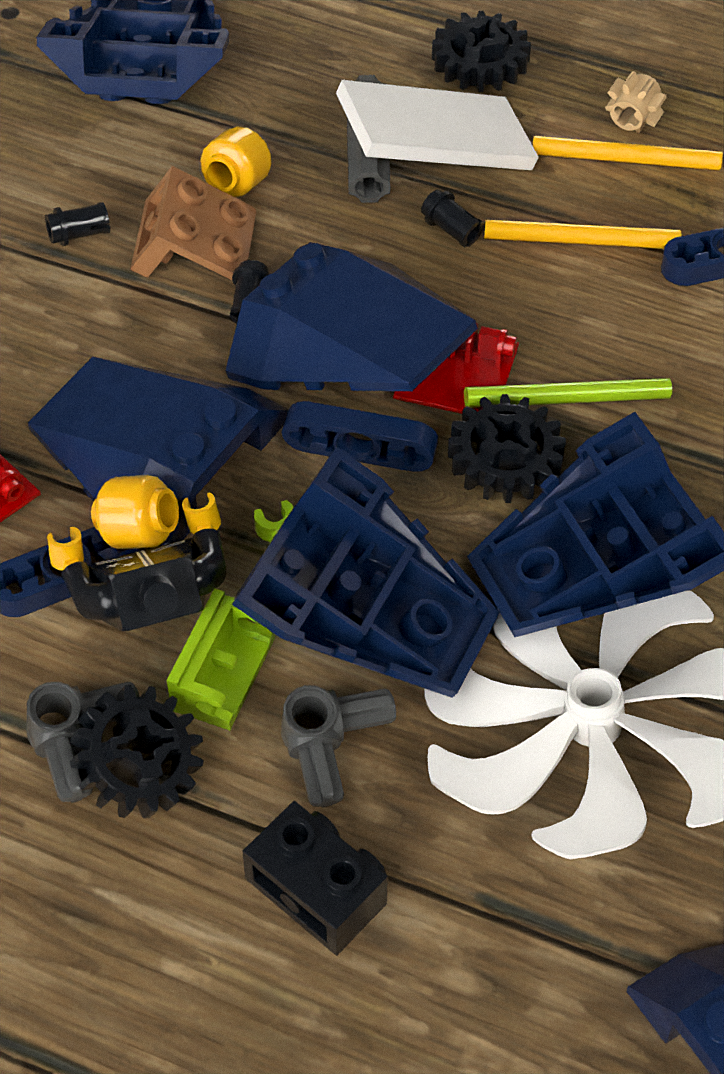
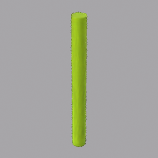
(572, 392)

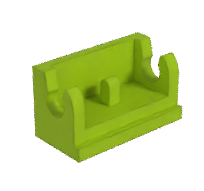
(219, 662)

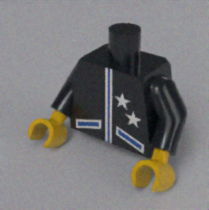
(147, 583)

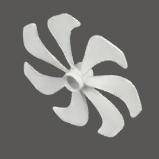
(592, 715)

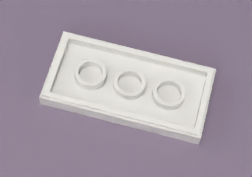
(436, 126)

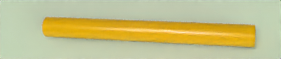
(628, 153)
(578, 234)

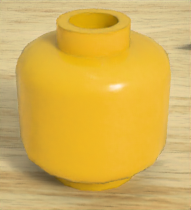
(236, 161)
(135, 512)

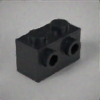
(316, 876)

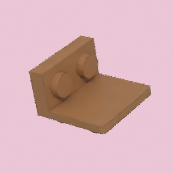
(195, 223)

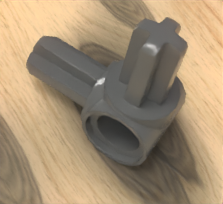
(54, 740)
(317, 745)

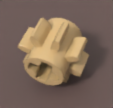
(635, 102)

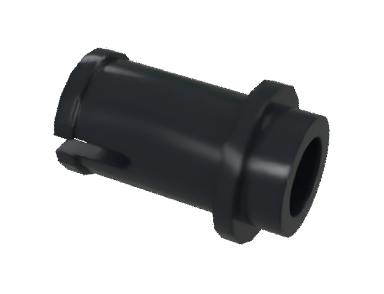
(443, 211)
(77, 223)
(246, 279)

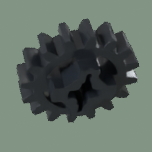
(481, 51)
(506, 448)
(123, 773)

